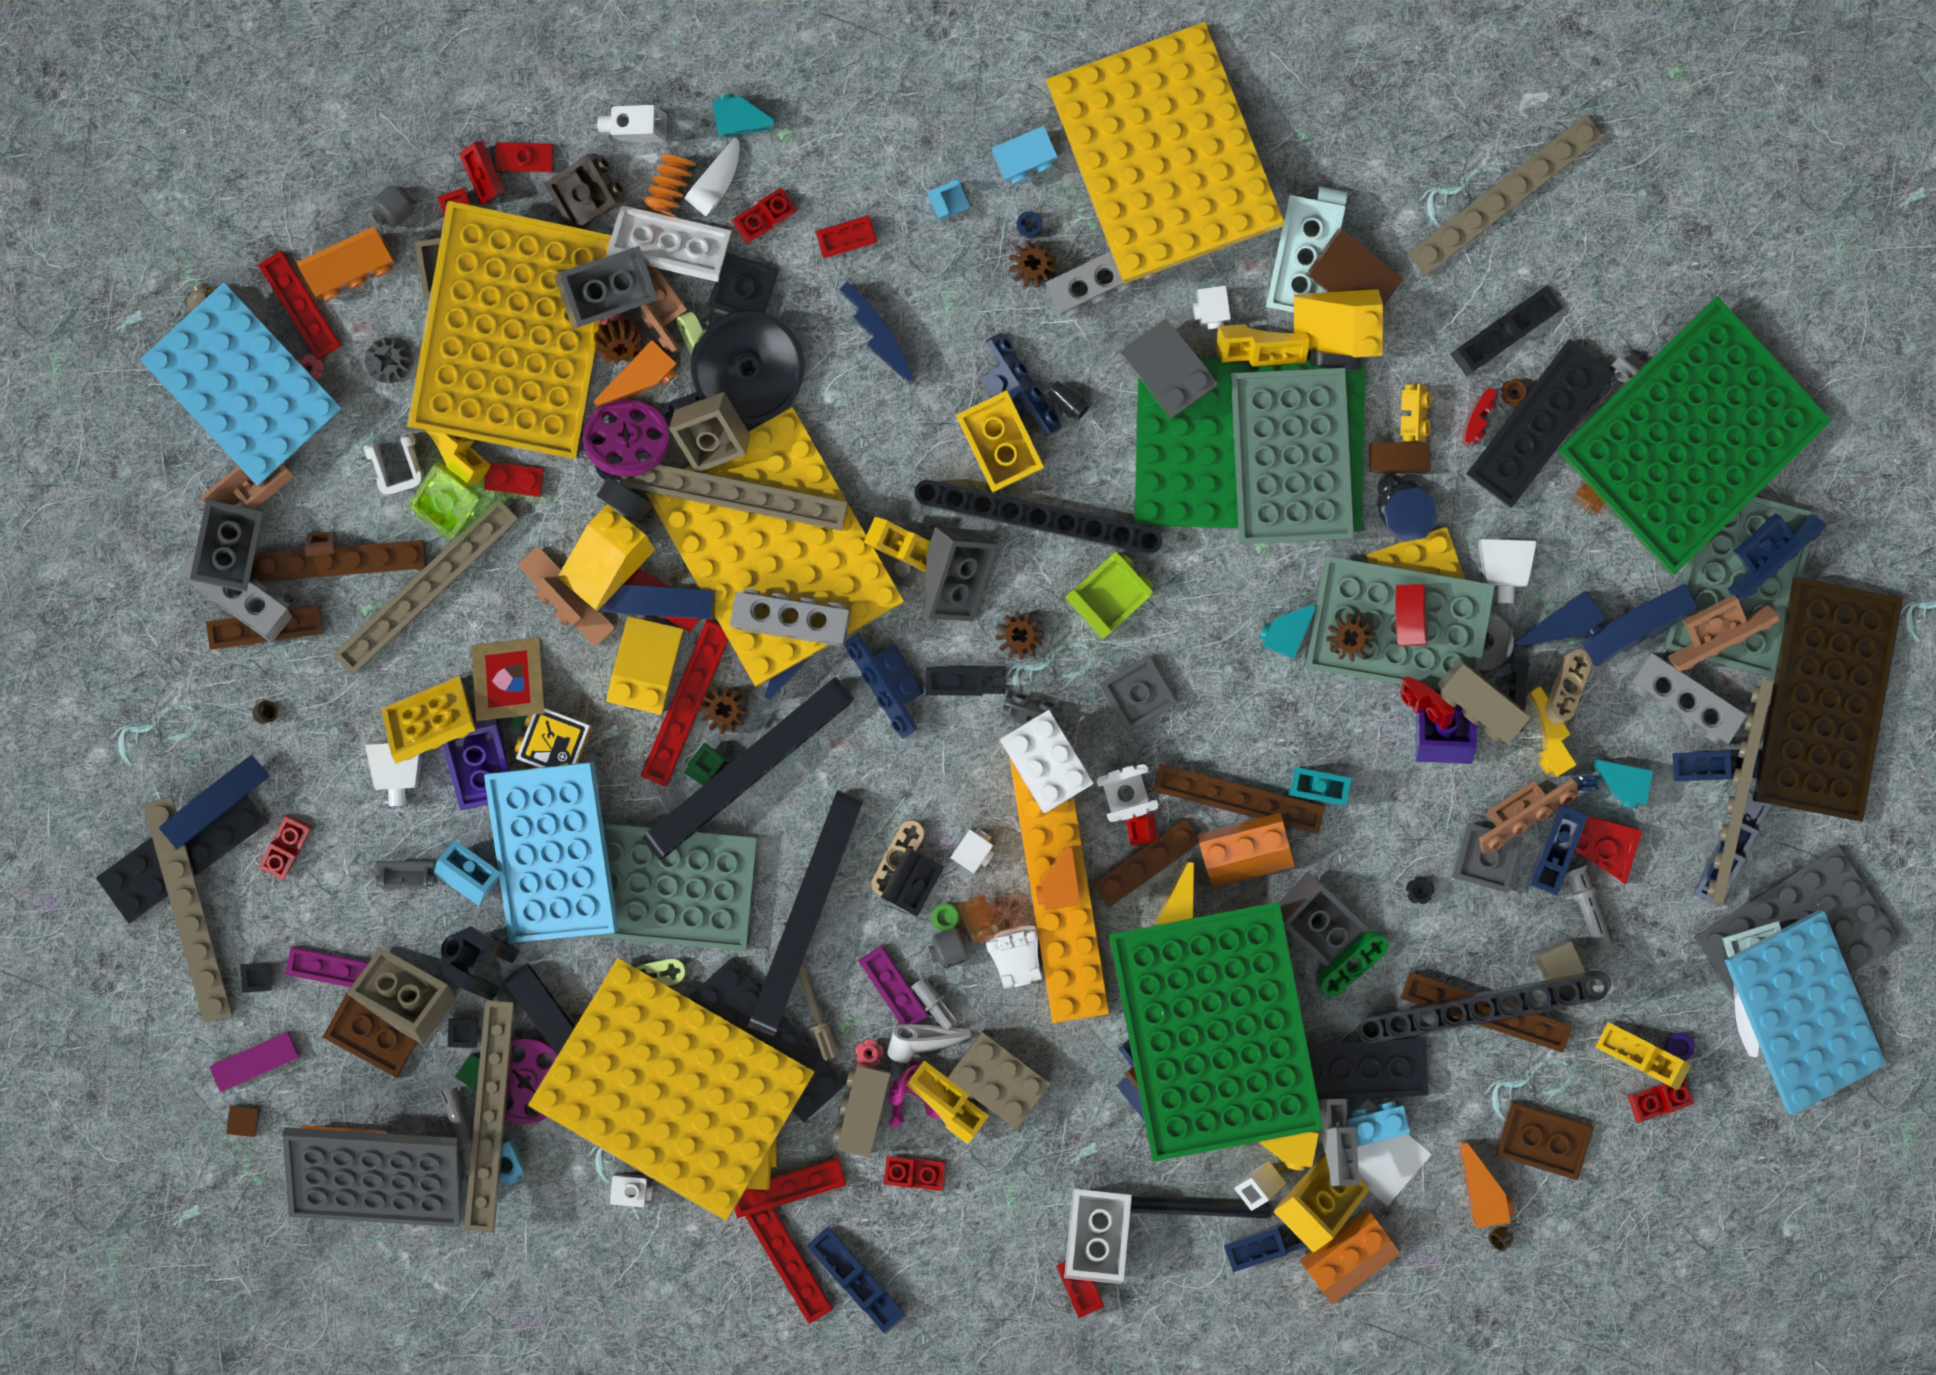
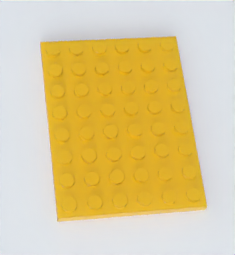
(1164, 153)
(497, 336)
(772, 555)
(671, 1089)

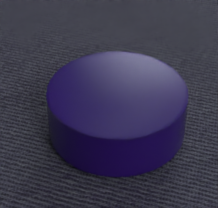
(1680, 1045)

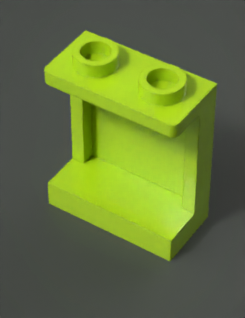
(1110, 594)

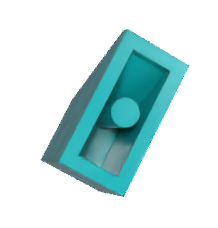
(739, 117)
(1286, 632)
(1625, 782)

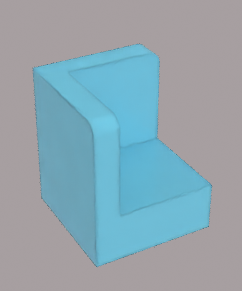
(948, 200)

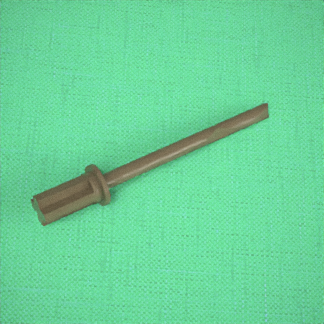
(821, 1030)

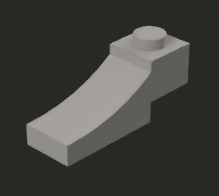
(1339, 1142)

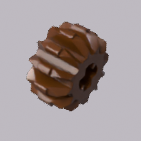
(1038, 256)
(618, 340)
(1360, 638)
(1018, 645)
(720, 718)

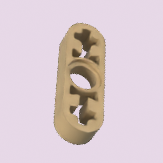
(1558, 692)
(886, 860)

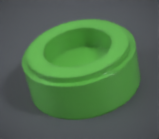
(945, 916)

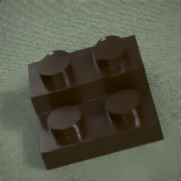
(585, 191)

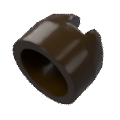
(264, 712)
(1501, 1238)

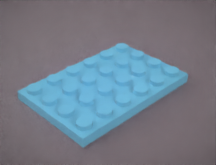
(240, 384)
(551, 852)
(1805, 1012)

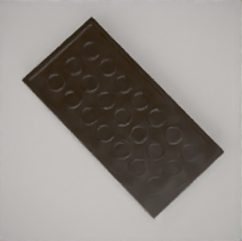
(1827, 699)

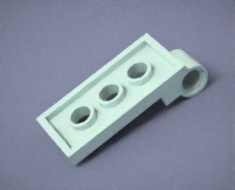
(1328, 213)

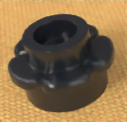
(1427, 890)

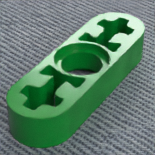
(1340, 963)

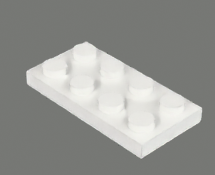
(671, 242)

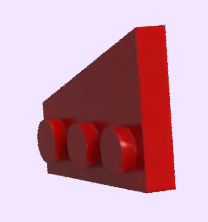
(1609, 845)

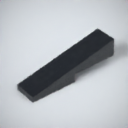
(1506, 331)

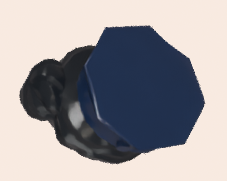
(1406, 508)

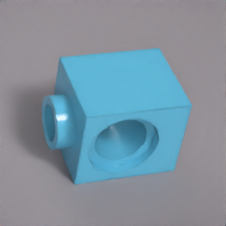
(510, 1151)

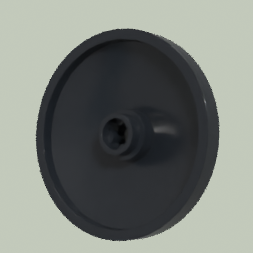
(773, 368)

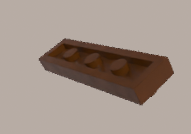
(234, 633)
(1146, 863)

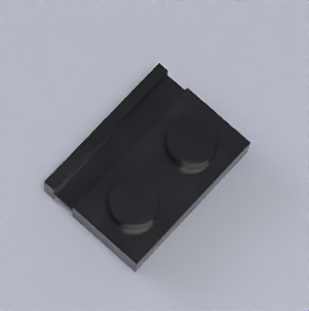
(912, 881)

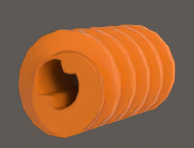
(668, 183)

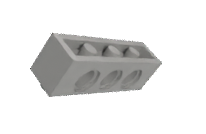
(1069, 304)
(745, 619)
(266, 623)
(1727, 716)

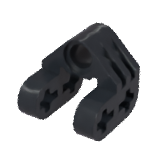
(462, 950)

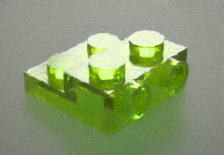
(445, 501)

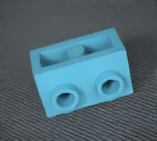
(1024, 155)
(466, 872)
(1380, 1123)

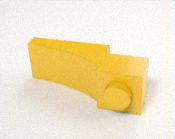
(1260, 346)
(461, 457)
(898, 543)
(1554, 756)
(1643, 1056)
(948, 1102)

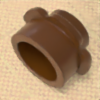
(1509, 386)

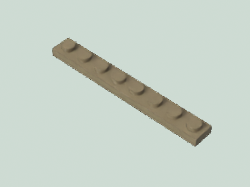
(1505, 195)
(740, 496)
(426, 587)
(1742, 779)
(189, 915)
(489, 1117)

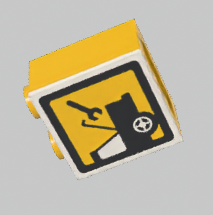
(552, 740)

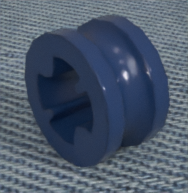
(1036, 220)
(1586, 783)

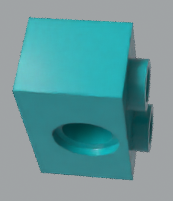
(1319, 786)

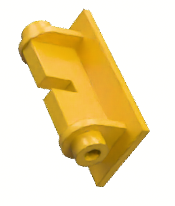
(1417, 402)

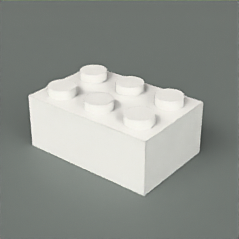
(1046, 761)
(1097, 1236)

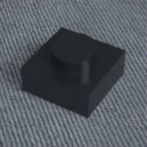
(256, 977)
(462, 1033)

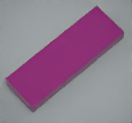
(324, 967)
(893, 987)
(254, 1061)

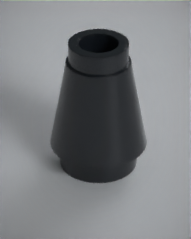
(1069, 400)

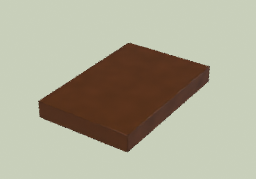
(1351, 267)
(369, 1037)
(1544, 1140)

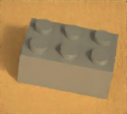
(1482, 702)
(999, 1079)
(861, 1109)

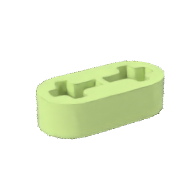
(689, 329)
(664, 965)

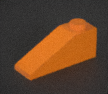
(642, 374)
(1485, 1195)

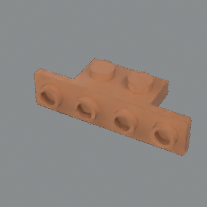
(664, 310)
(240, 486)
(568, 604)
(1718, 629)
(1522, 810)

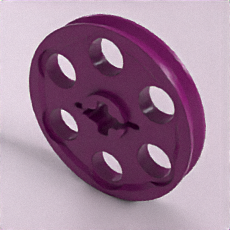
(615, 442)
(528, 1066)

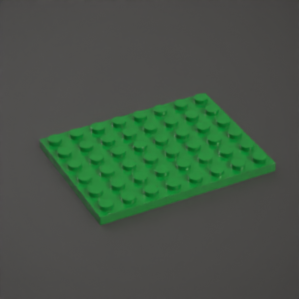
(1694, 435)
(1189, 462)
(1215, 1031)

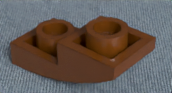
(1399, 457)

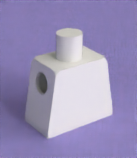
(635, 123)
(1506, 565)
(393, 776)

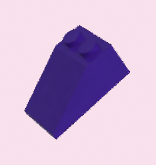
(1450, 745)
(472, 758)

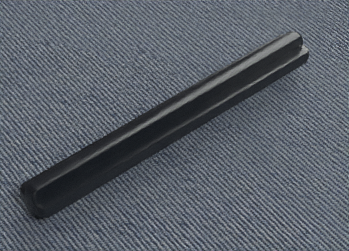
(1197, 1207)

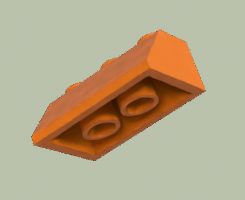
(347, 264)
(1246, 850)
(1059, 883)
(1350, 1257)

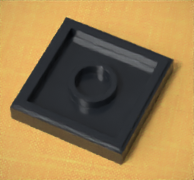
(743, 285)

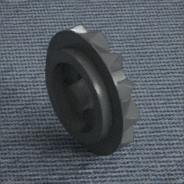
(392, 372)

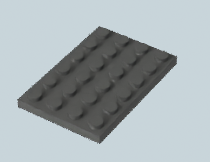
(1824, 885)
(372, 1177)

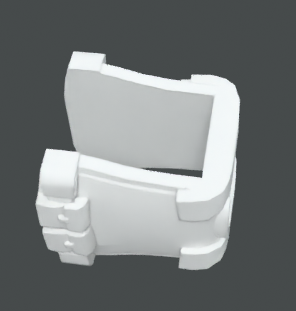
(373, 452)
(1138, 804)
(1016, 955)

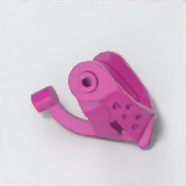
(897, 1094)

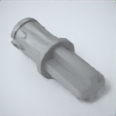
(934, 1003)

